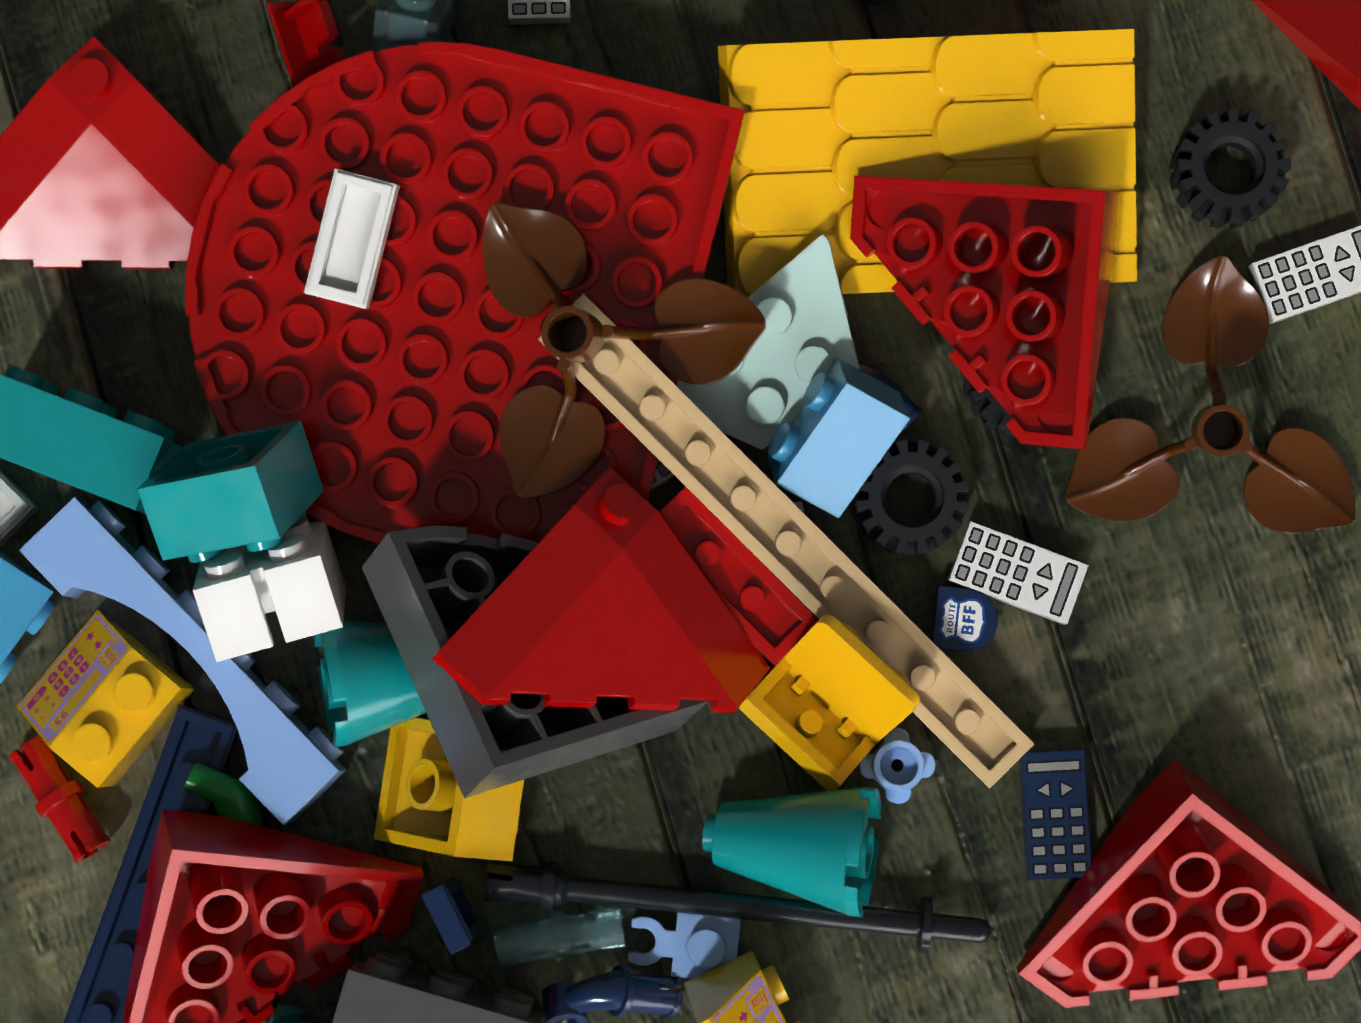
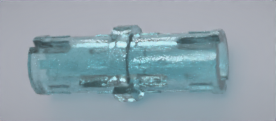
(559, 936)

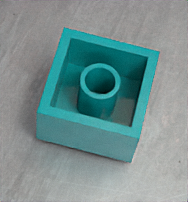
(231, 492)

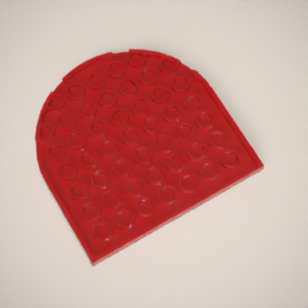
(415, 387)

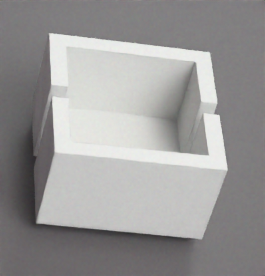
(292, 578)

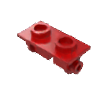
(305, 36)

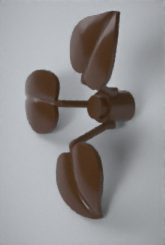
(528, 264)
(1126, 474)

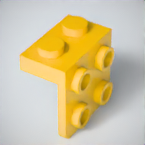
(830, 701)

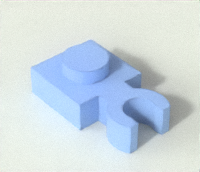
(695, 944)

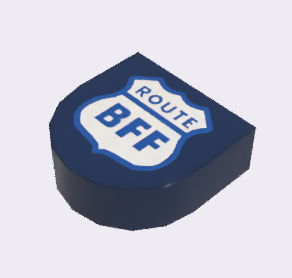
(962, 619)

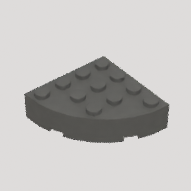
(426, 590)

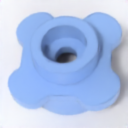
(915, 765)

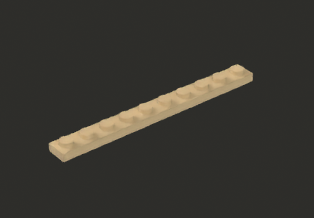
(796, 549)

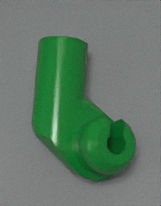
(226, 793)

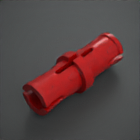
(59, 799)

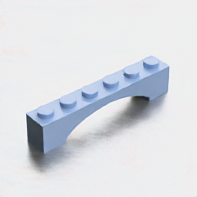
(284, 758)

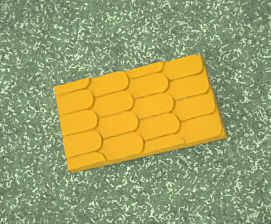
(923, 109)

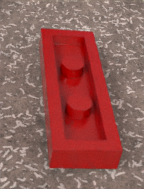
(751, 592)

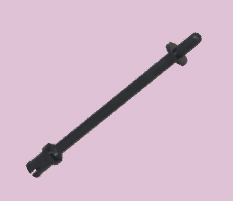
(555, 887)

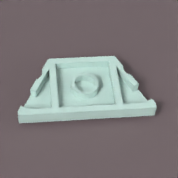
(801, 338)

